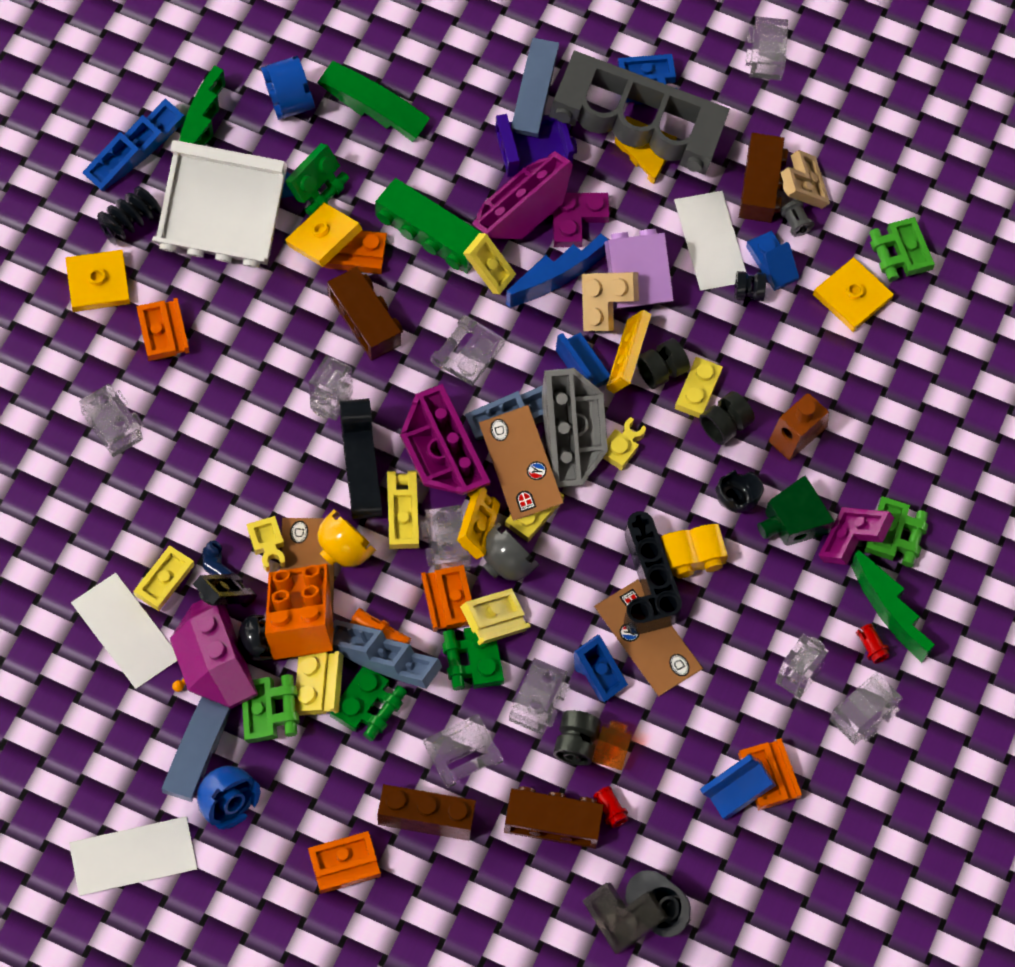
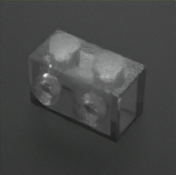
(329, 386)
(111, 419)
(442, 531)
(539, 696)

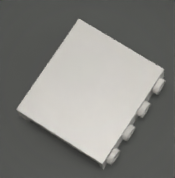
(221, 204)

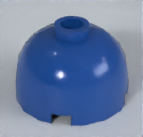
(226, 795)

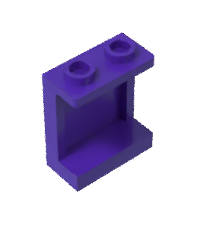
(523, 150)

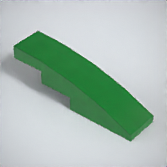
(373, 99)
(205, 105)
(885, 596)

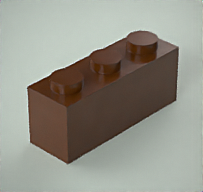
(763, 178)
(365, 313)
(426, 812)
(553, 817)

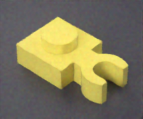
(623, 445)
(267, 539)

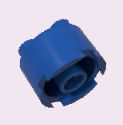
(288, 87)

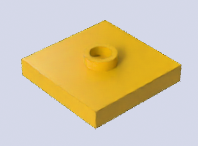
(323, 234)
(97, 280)
(853, 294)

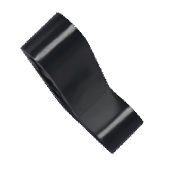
(360, 459)
(647, 570)

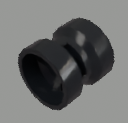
(743, 286)

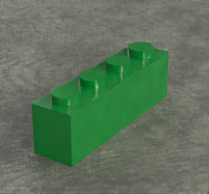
(426, 223)

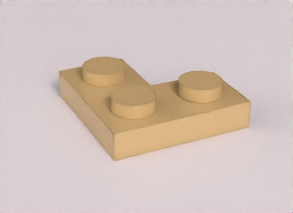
(805, 180)
(600, 292)

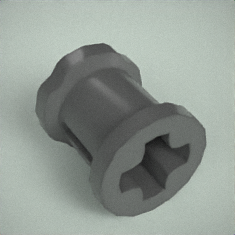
(800, 226)

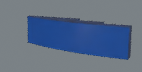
(134, 146)
(551, 275)

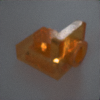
(612, 745)

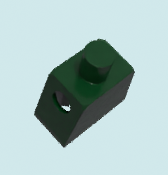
(796, 515)

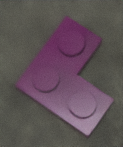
(575, 210)
(849, 528)

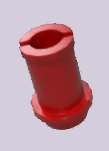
(873, 644)
(612, 809)

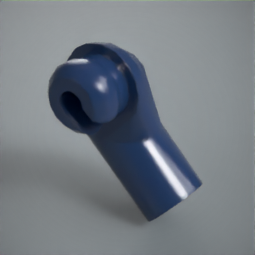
(213, 559)

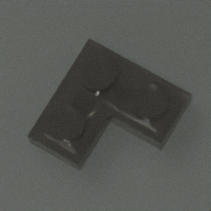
(624, 924)

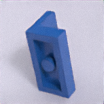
(579, 355)
(738, 786)

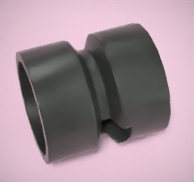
(664, 362)
(730, 415)
(577, 738)

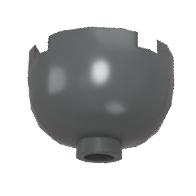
(506, 556)

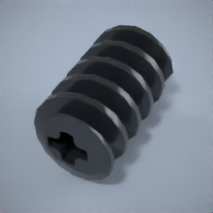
(126, 213)

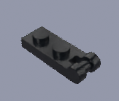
(224, 590)

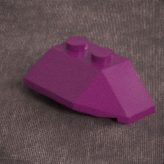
(525, 199)
(441, 445)
(211, 656)

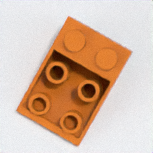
(299, 612)

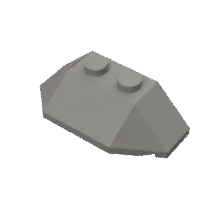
(573, 425)

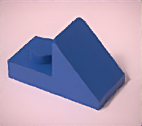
(774, 260)
(599, 668)

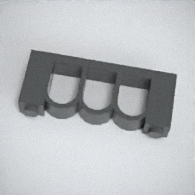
(694, 152)

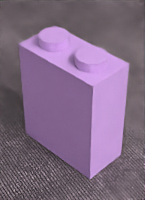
(646, 256)

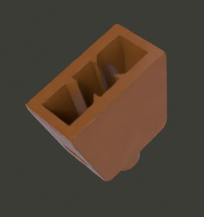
(804, 421)

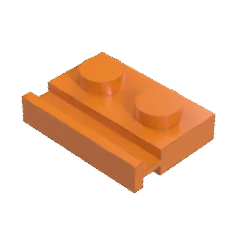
(364, 251)
(162, 329)
(444, 594)
(779, 767)
(344, 862)

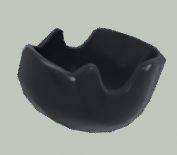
(739, 492)
(253, 639)

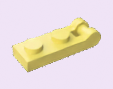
(402, 510)

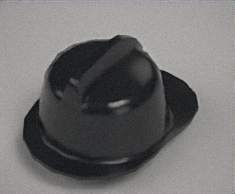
(669, 896)

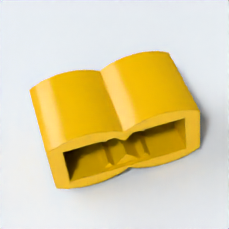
(695, 550)

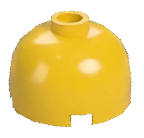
(342, 542)

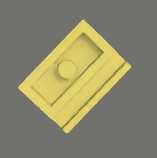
(495, 616)
(319, 683)

